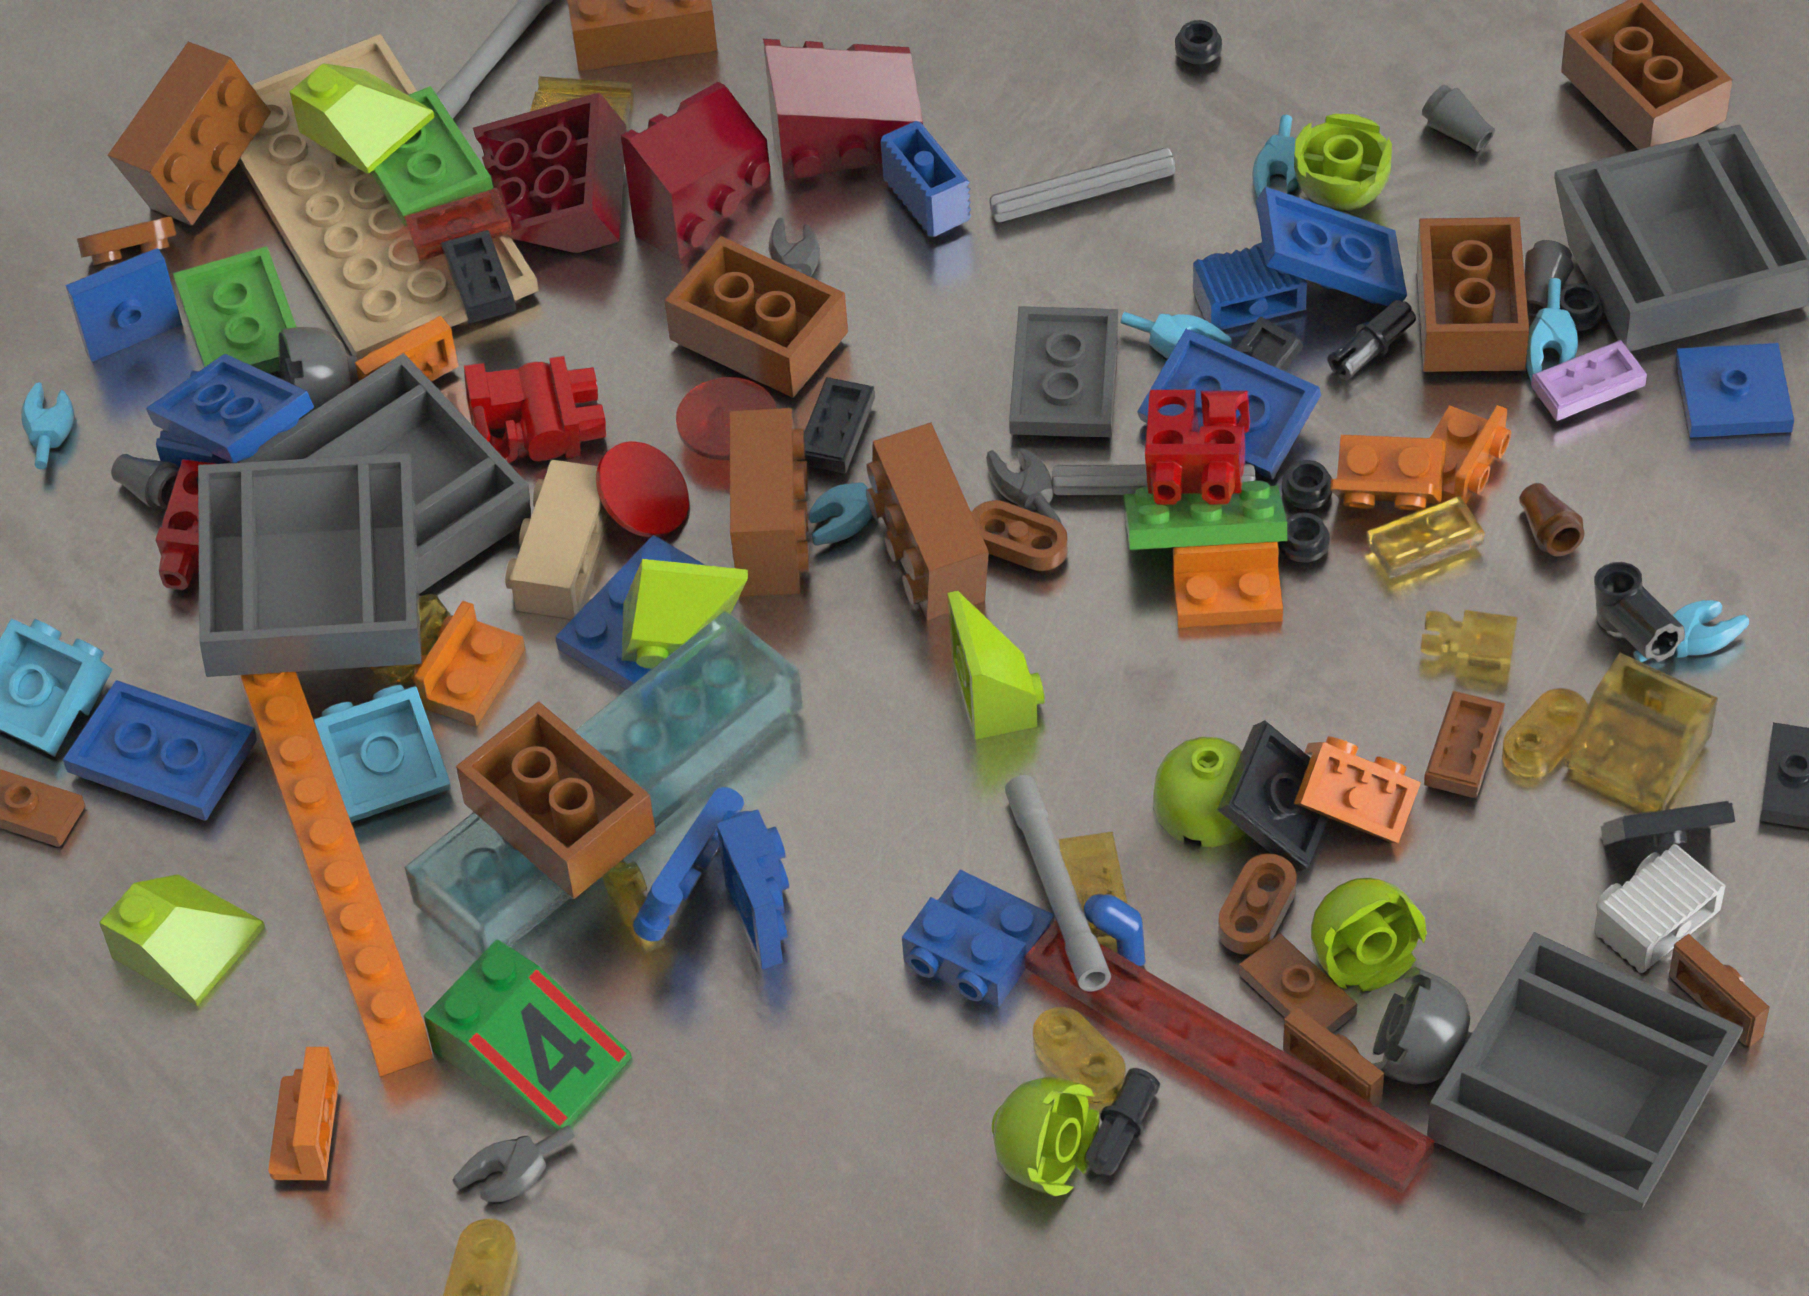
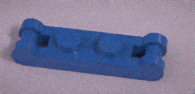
(679, 873)

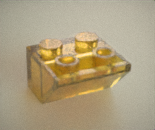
(1642, 732)

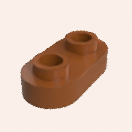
(107, 245)
(1021, 535)
(1254, 907)

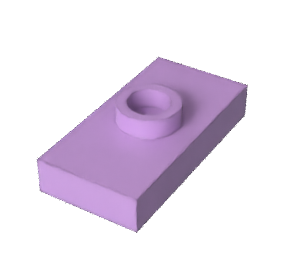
(1588, 380)

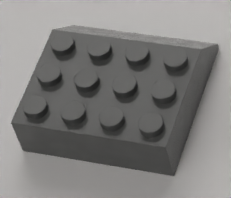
(1684, 237)
(460, 482)
(308, 565)
(1580, 1080)

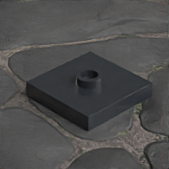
(1264, 794)
(1669, 825)

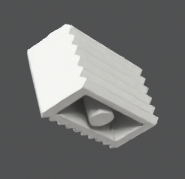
(1657, 907)

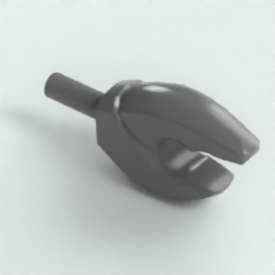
(799, 256)
(1028, 489)
(517, 1159)

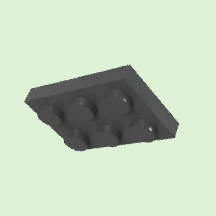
(1064, 371)

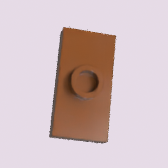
(1464, 744)
(37, 808)
(1292, 980)
(1718, 988)
(1331, 1056)

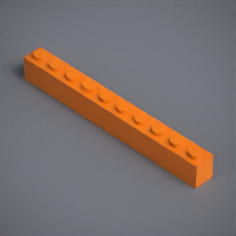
(337, 872)

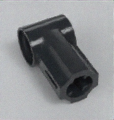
(1631, 610)

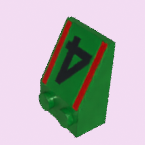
(524, 1038)

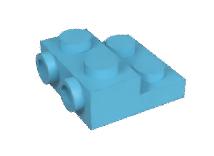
(46, 683)
(382, 752)

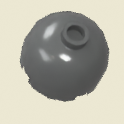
(315, 363)
(1422, 1030)

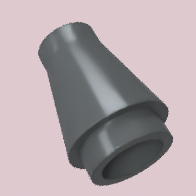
(1456, 117)
(1543, 262)
(146, 478)

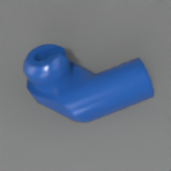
(1119, 922)

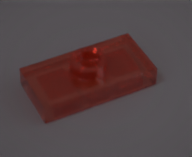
(456, 220)

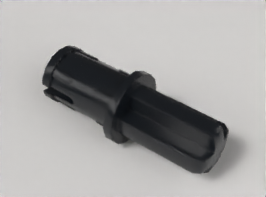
(1372, 339)
(1121, 1121)

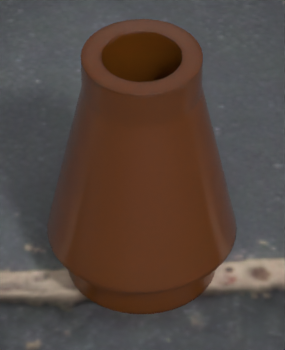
(1553, 522)

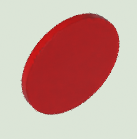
(642, 489)

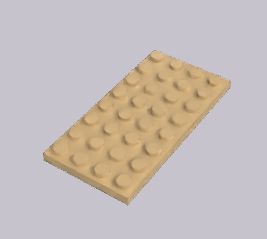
(344, 224)

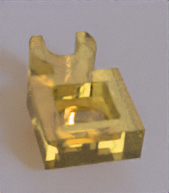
(1479, 640)

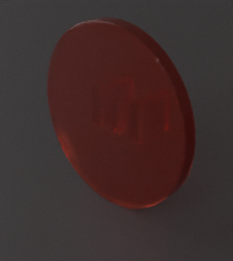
(706, 409)

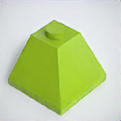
(356, 114)
(672, 605)
(991, 673)
(178, 934)

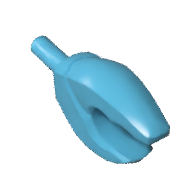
(1276, 158)
(1169, 328)
(1551, 329)
(46, 426)
(849, 504)
(1701, 638)

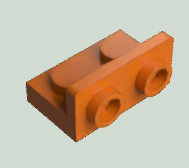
(427, 346)
(1470, 449)
(1390, 470)
(1227, 584)
(466, 666)
(1357, 791)
(305, 1119)

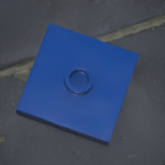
(124, 304)
(1734, 390)

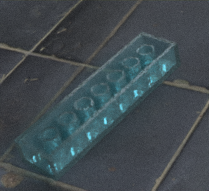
(664, 732)

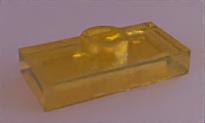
(1425, 537)
(1093, 868)

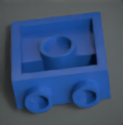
(755, 881)
(975, 938)

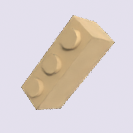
(558, 542)

